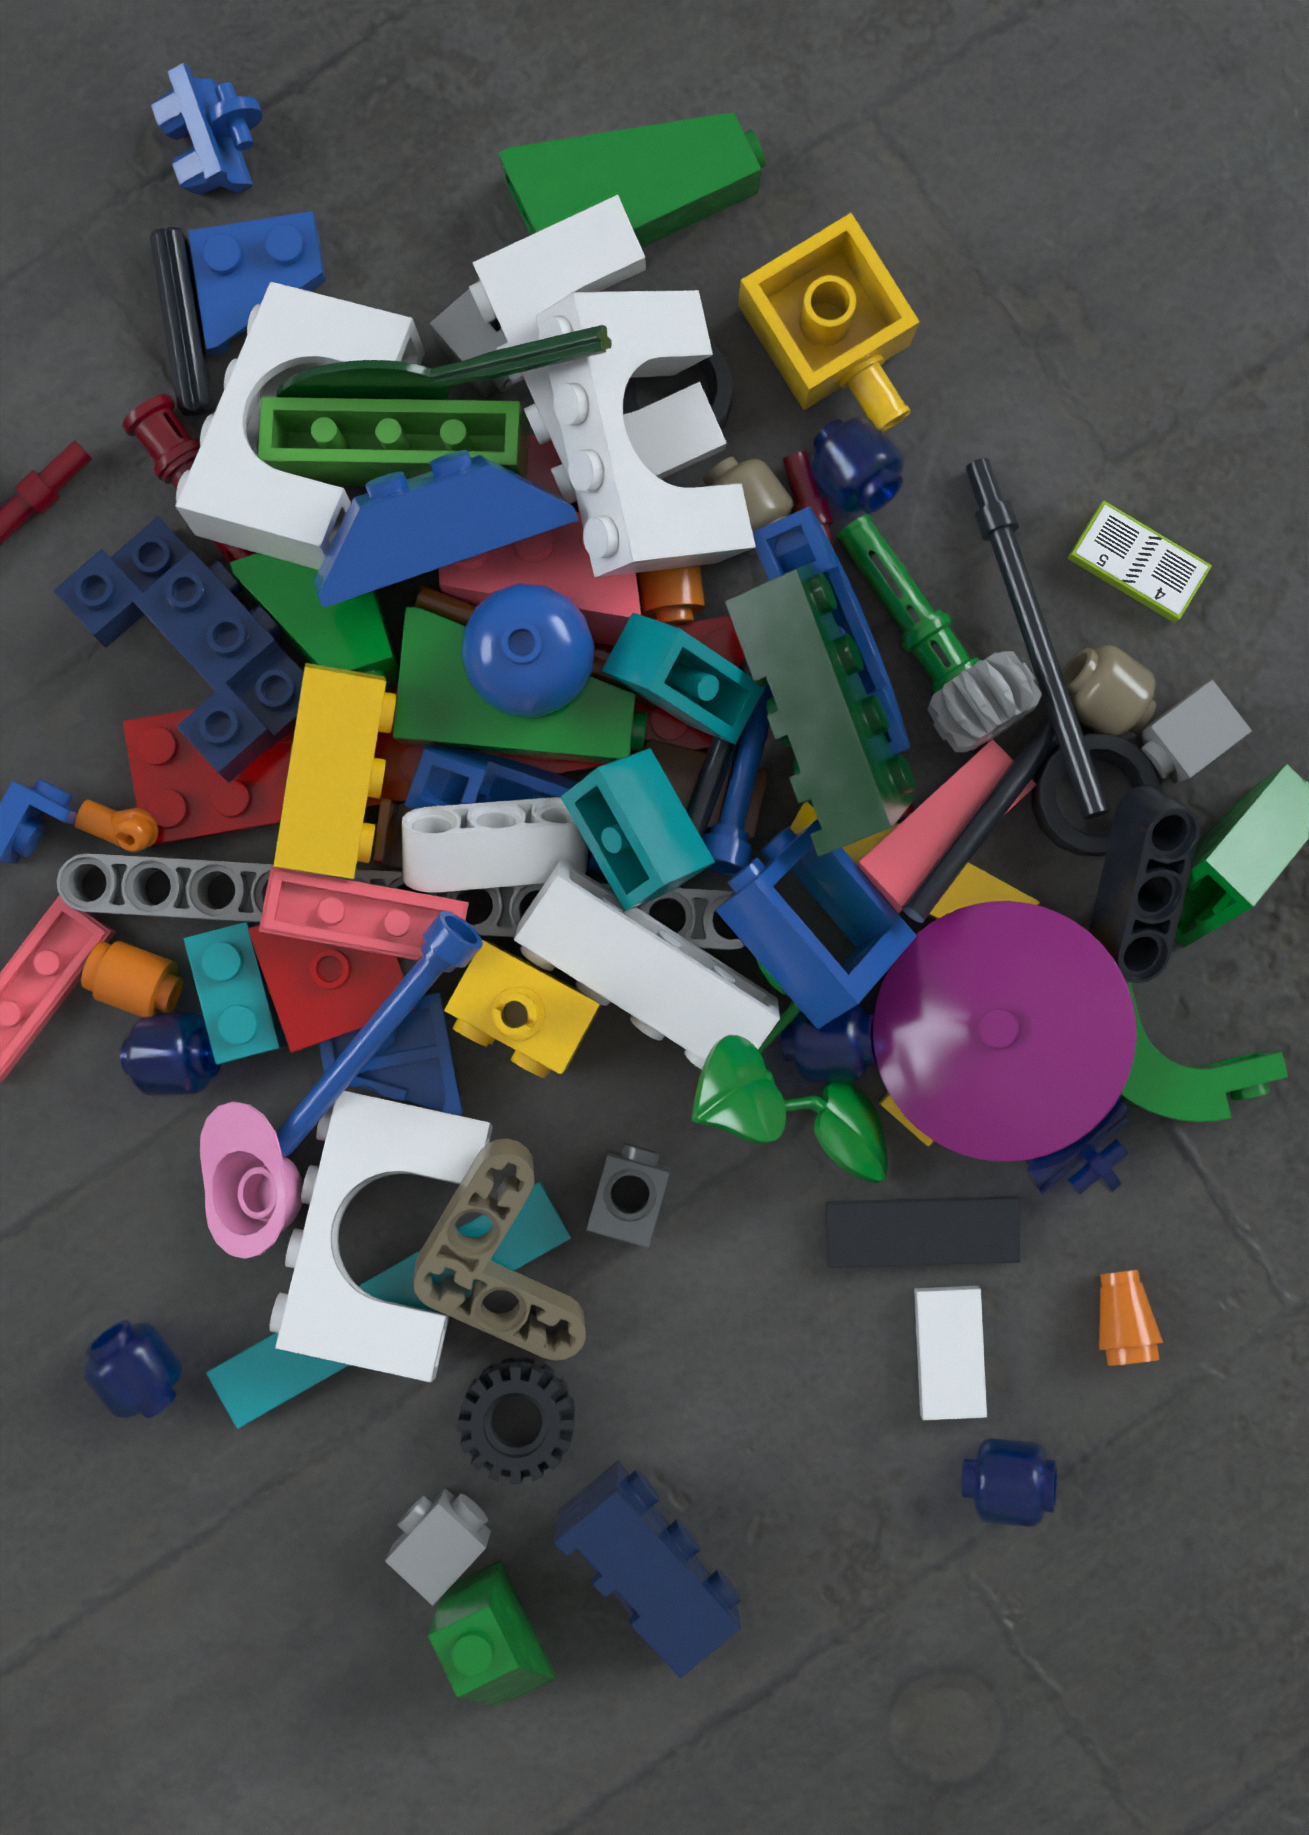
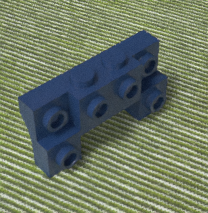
(202, 618)

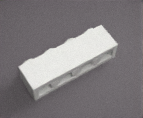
(641, 967)

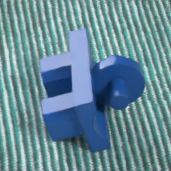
(217, 126)

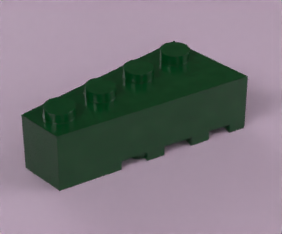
(822, 708)

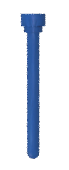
(728, 839)
(447, 945)

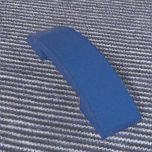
(802, 541)
(470, 777)

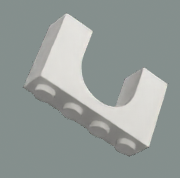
(587, 256)
(229, 489)
(626, 511)
(325, 1308)

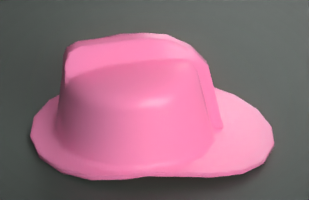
(246, 1180)

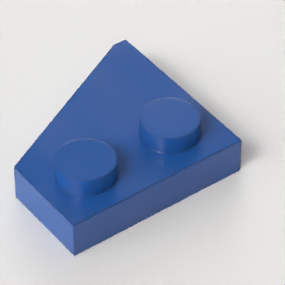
(241, 260)
(413, 1062)

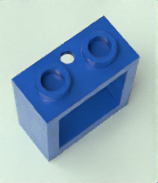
(789, 947)

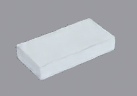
(950, 1352)

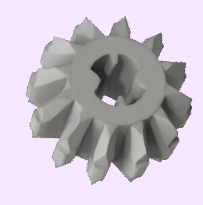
(984, 701)

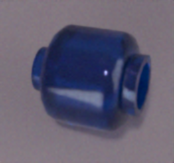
(856, 465)
(835, 1050)
(169, 1055)
(132, 1370)
(1010, 1482)

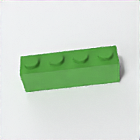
(368, 438)

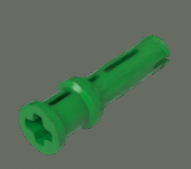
(862, 542)

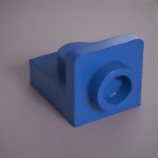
(21, 816)

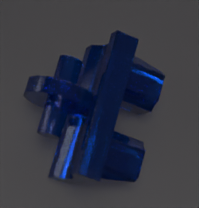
(1049, 1169)

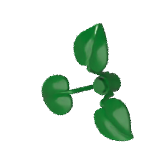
(742, 1099)

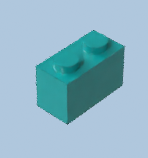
(683, 677)
(637, 829)
(234, 994)

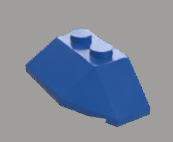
(432, 523)

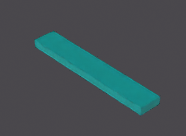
(269, 1376)

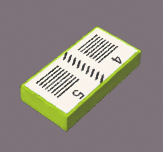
(1139, 562)

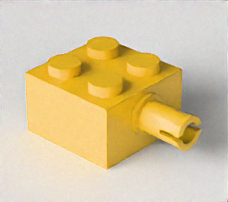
(832, 320)
(522, 1008)

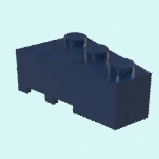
(649, 1567)

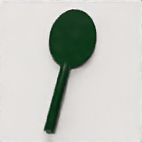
(411, 381)

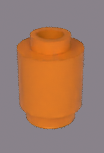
(672, 594)
(132, 979)

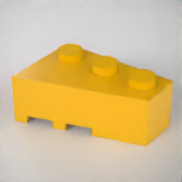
(333, 771)

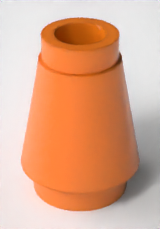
(1126, 1320)

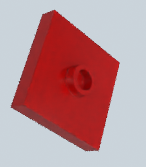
(323, 987)

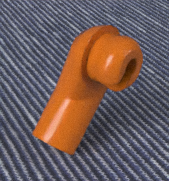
(129, 828)

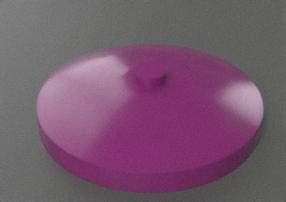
(1005, 1031)

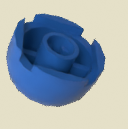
(527, 650)

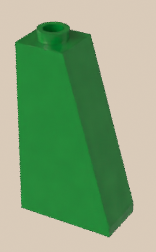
(661, 173)
(444, 709)

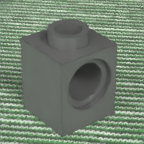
(623, 1223)

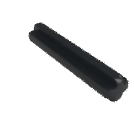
(181, 321)

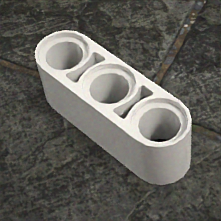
(489, 844)

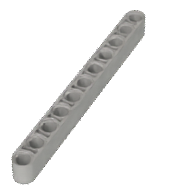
(191, 880)

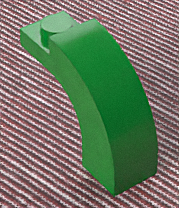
(1199, 1090)

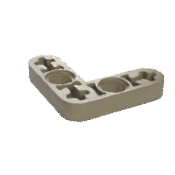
(472, 1260)

